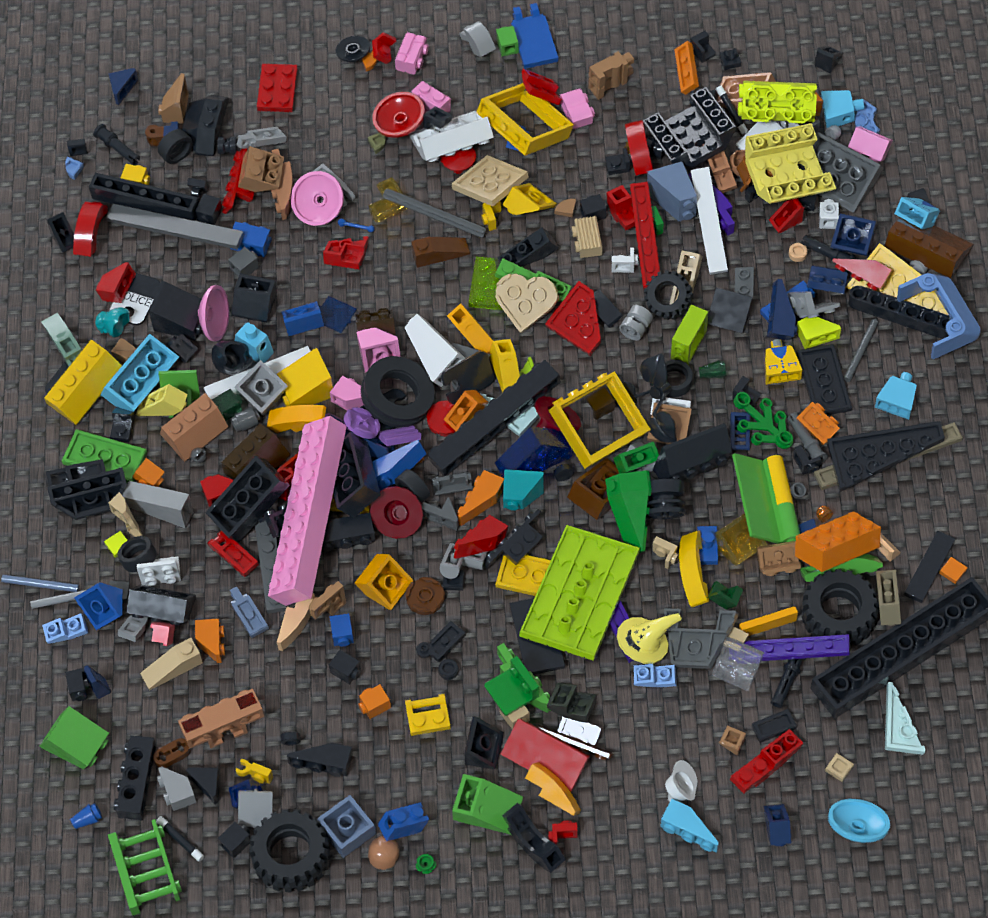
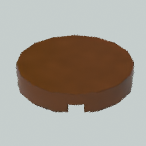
(425, 596)

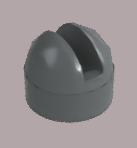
(196, 451)
(799, 491)

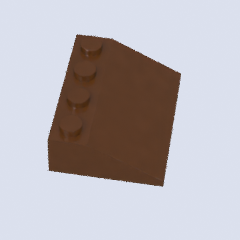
(930, 246)

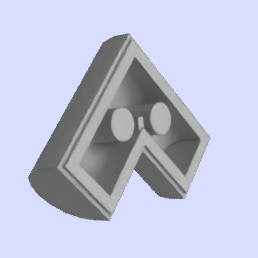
(451, 567)

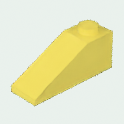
(163, 402)

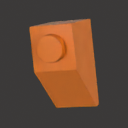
(465, 408)

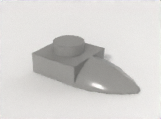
(132, 628)

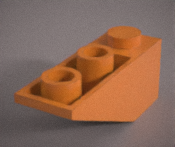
(483, 496)

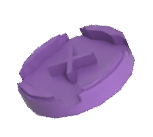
(361, 423)

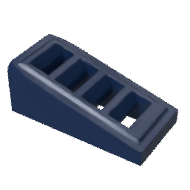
(737, 416)
(97, 682)

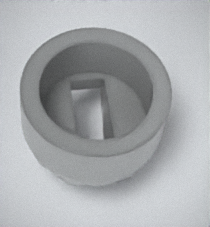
(833, 132)

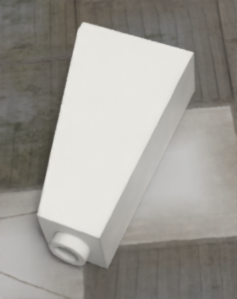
(432, 348)

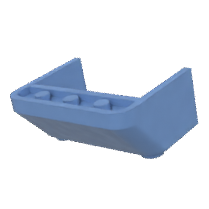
(962, 326)

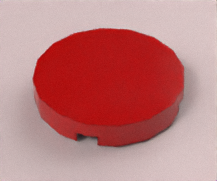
(436, 416)

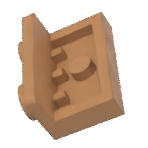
(778, 558)

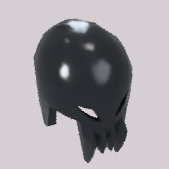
(230, 357)

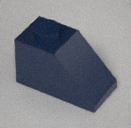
(777, 825)

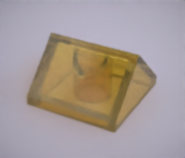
(736, 542)

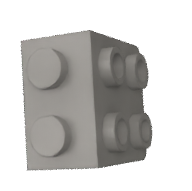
(803, 305)

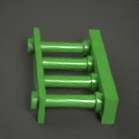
(124, 863)

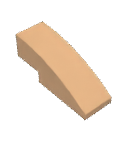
(293, 623)

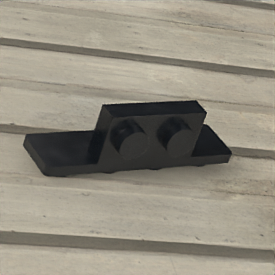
(519, 544)

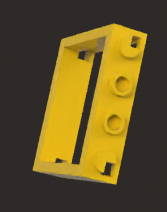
(512, 132)
(626, 404)

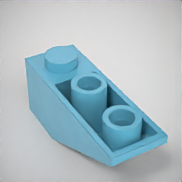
(684, 822)

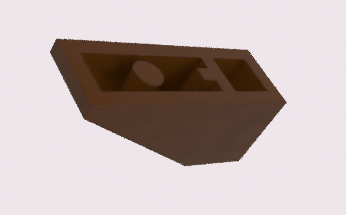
(438, 249)

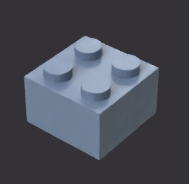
(347, 826)

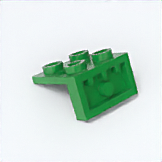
(513, 688)

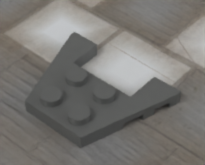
(698, 646)

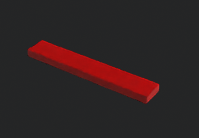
(644, 231)

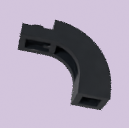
(531, 840)

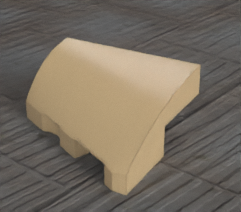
(120, 508)

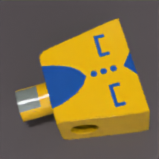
(781, 364)

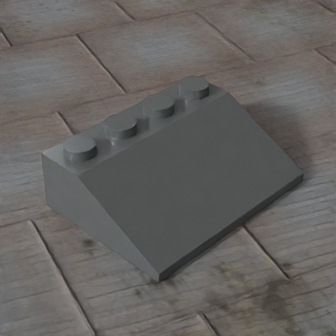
(851, 172)

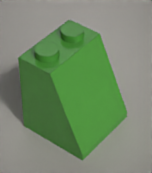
(75, 738)

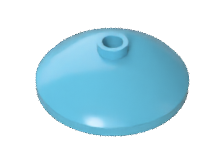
(858, 820)

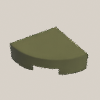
(377, 142)

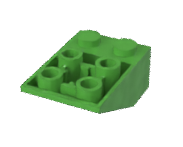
(483, 803)

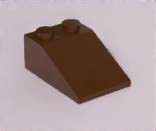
(590, 489)

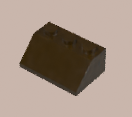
(259, 443)

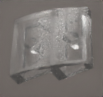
(737, 663)

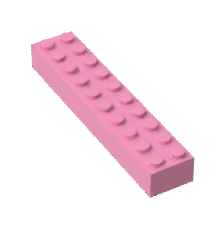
(307, 511)

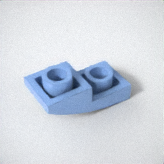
(67, 629)
(651, 676)

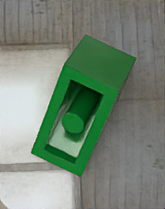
(636, 458)

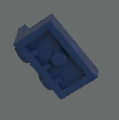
(827, 279)

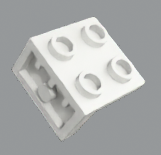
(160, 571)

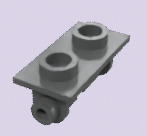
(744, 281)
(452, 483)

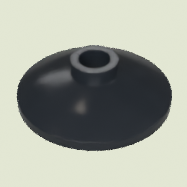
(352, 48)

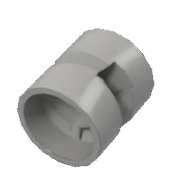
(636, 322)

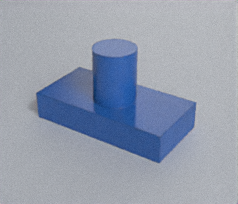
(709, 549)

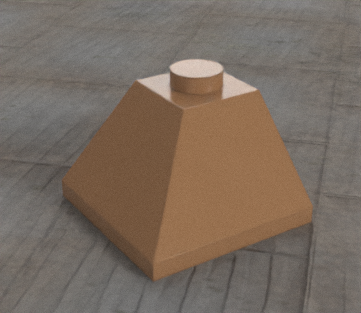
(175, 102)

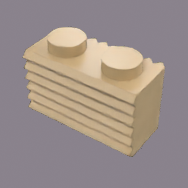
(587, 236)

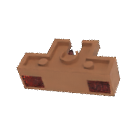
(226, 715)

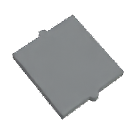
(254, 807)

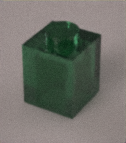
(228, 404)

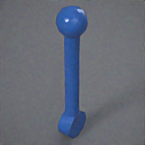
(341, 222)

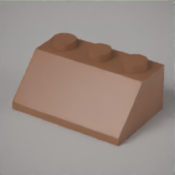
(194, 427)

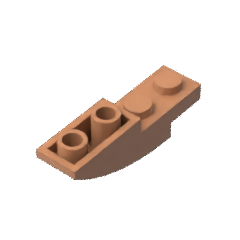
(722, 172)
(285, 188)

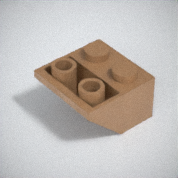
(260, 170)

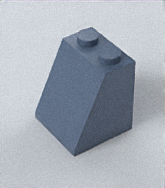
(673, 191)

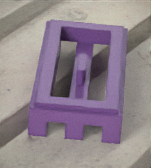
(399, 435)

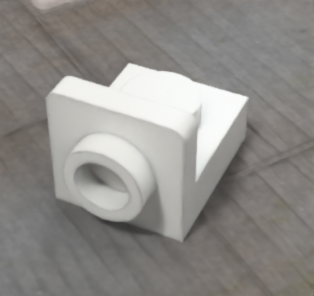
(623, 263)

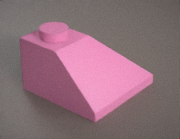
(375, 345)

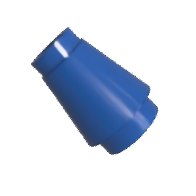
(87, 816)

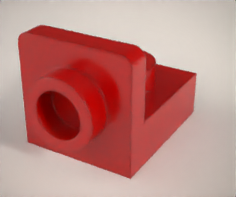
(381, 47)

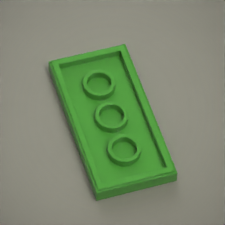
(115, 454)

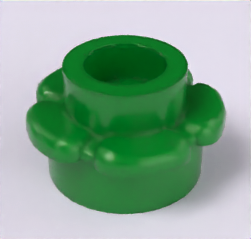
(425, 858)

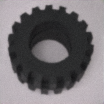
(657, 284)

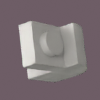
(478, 38)

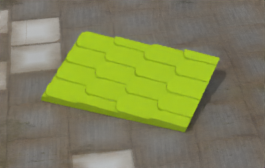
(579, 592)

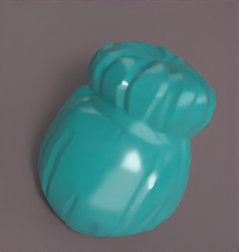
(112, 321)

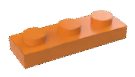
(686, 67)

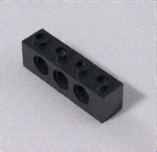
(135, 807)

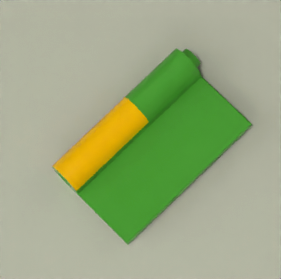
(766, 498)

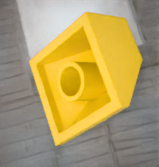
(526, 199)

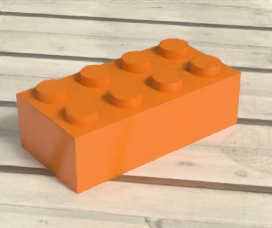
(837, 541)

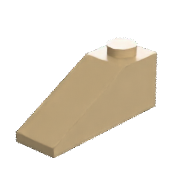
(689, 268)
(172, 664)

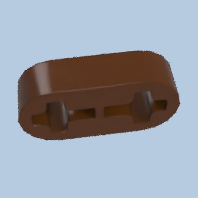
(171, 753)

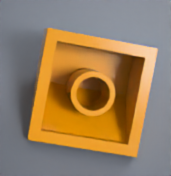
(384, 580)

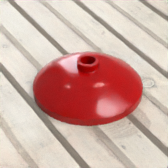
(398, 114)

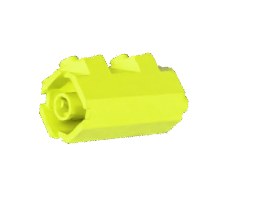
(777, 101)

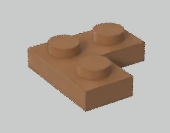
(329, 601)

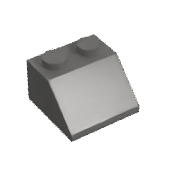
(261, 387)

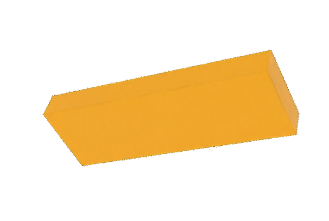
(769, 621)

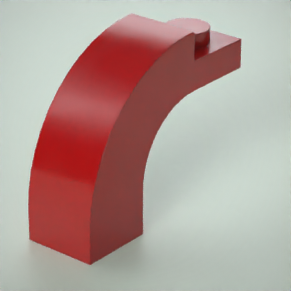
(638, 147)
(87, 228)

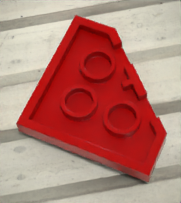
(577, 319)

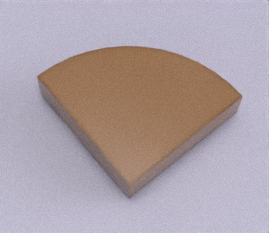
(566, 208)

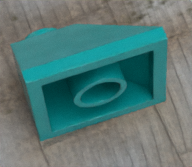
(521, 488)

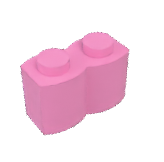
(576, 108)

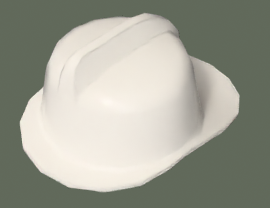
(682, 782)

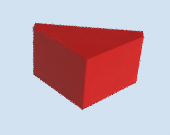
(787, 215)

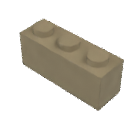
(888, 597)

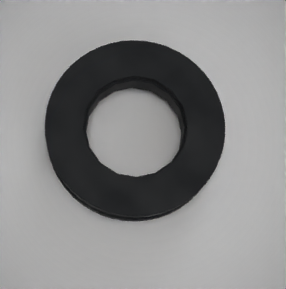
(386, 411)

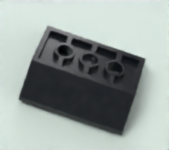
(706, 126)

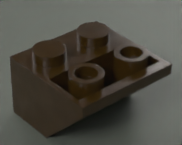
(382, 320)

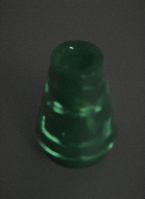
(713, 370)

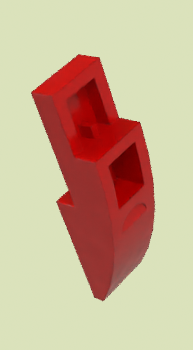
(767, 762)

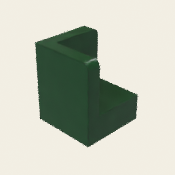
(724, 596)

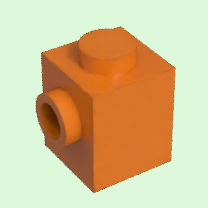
(149, 474)
(374, 701)

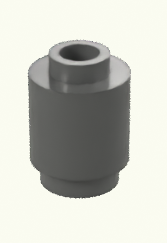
(245, 419)

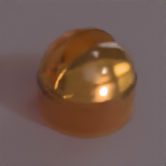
(824, 513)

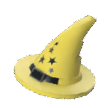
(645, 639)

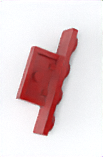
(232, 186)

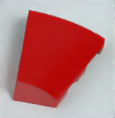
(345, 252)

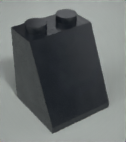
(175, 312)

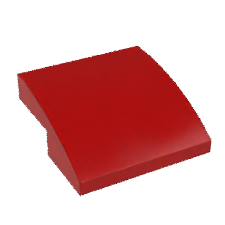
(540, 86)

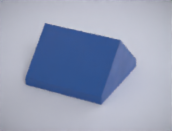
(302, 318)
(101, 604)

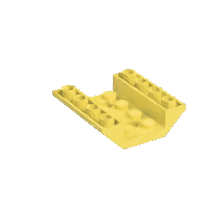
(780, 153)

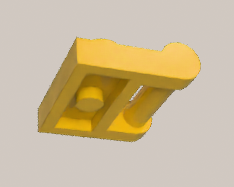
(427, 721)

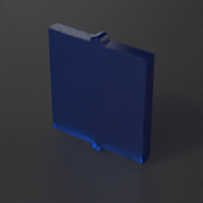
(336, 314)

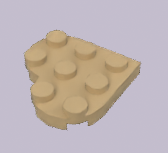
(526, 299)

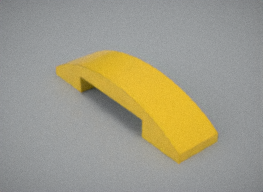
(690, 569)

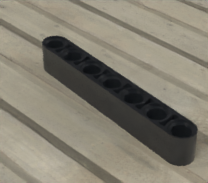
(901, 312)

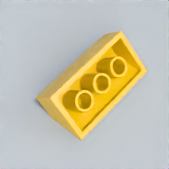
(82, 382)

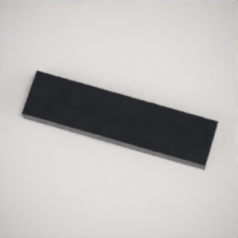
(929, 566)

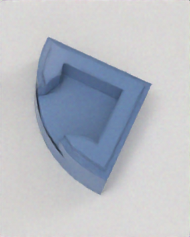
(73, 167)

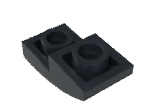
(606, 310)

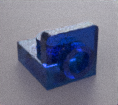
(247, 785)

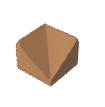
(123, 350)
(733, 739)

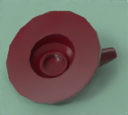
(546, 420)
(396, 512)

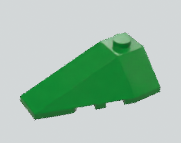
(628, 500)

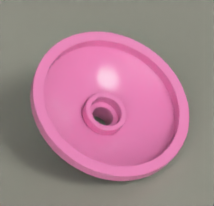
(306, 198)
(214, 313)

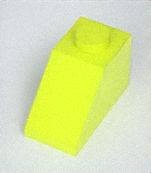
(817, 331)

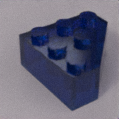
(535, 451)

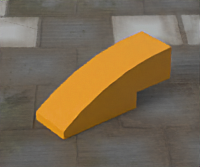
(294, 417)
(552, 788)

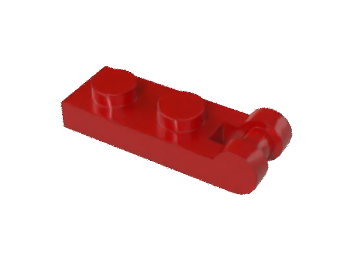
(233, 554)

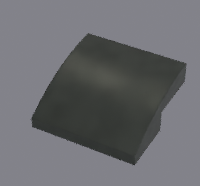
(570, 703)

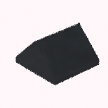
(483, 744)

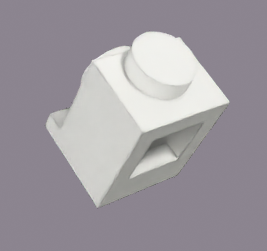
(828, 214)

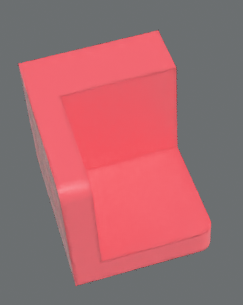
(163, 632)

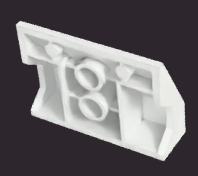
(456, 135)

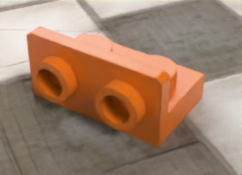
(818, 422)

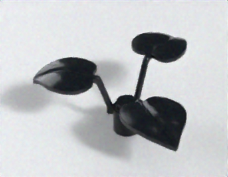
(655, 371)

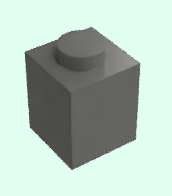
(243, 262)

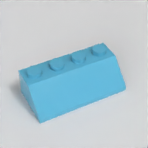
(139, 374)

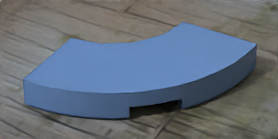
(865, 117)

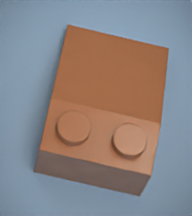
(731, 85)

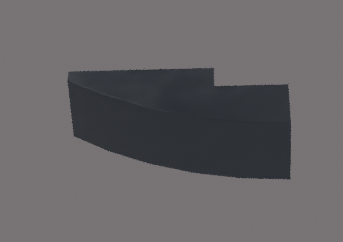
(74, 472)

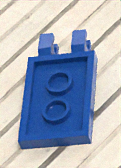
(534, 38)

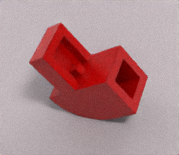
(621, 207)

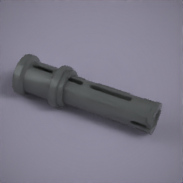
(809, 442)

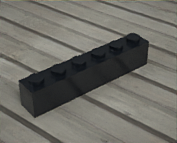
(142, 197)

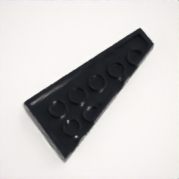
(869, 453)

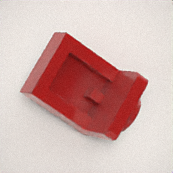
(563, 830)

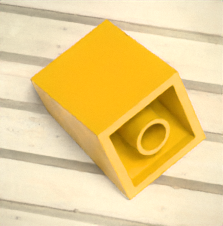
(306, 380)

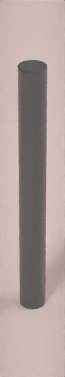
(861, 349)

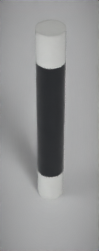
(730, 107)
(180, 839)

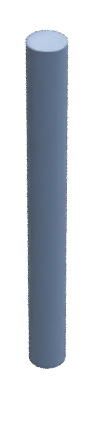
(40, 583)

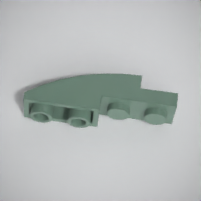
(62, 338)

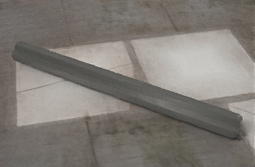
(434, 213)

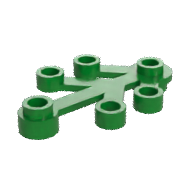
(763, 423)

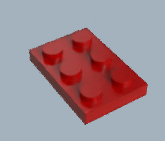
(277, 87)

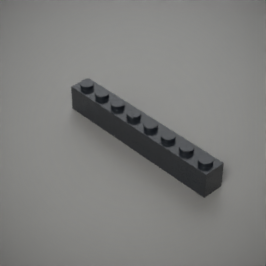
(494, 418)

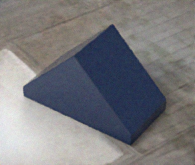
(122, 83)

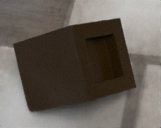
(601, 403)

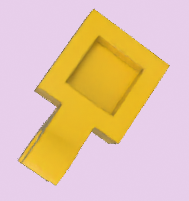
(259, 773)

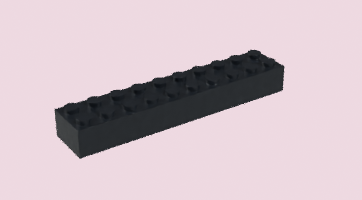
(901, 648)

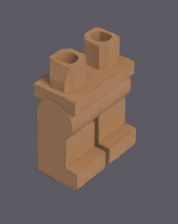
(610, 73)

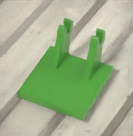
(183, 380)

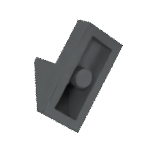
(444, 516)

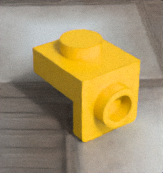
(488, 215)

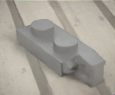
(261, 137)

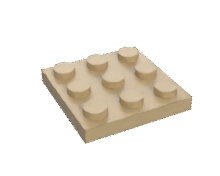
(489, 180)

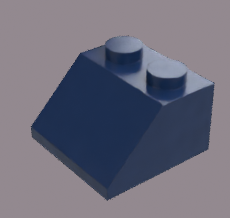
(854, 234)

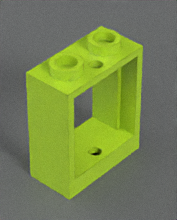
(689, 334)

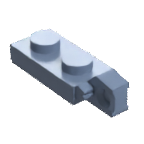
(248, 613)

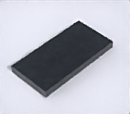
(824, 379)
(535, 656)

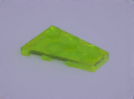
(484, 284)

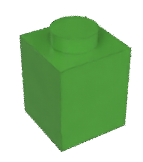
(507, 41)

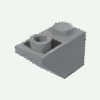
(178, 789)

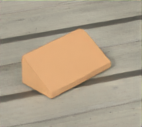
(888, 548)

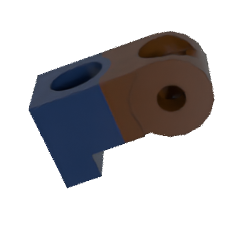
(155, 133)

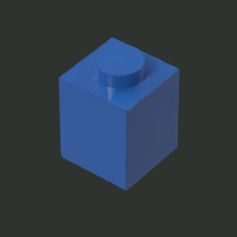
(341, 630)

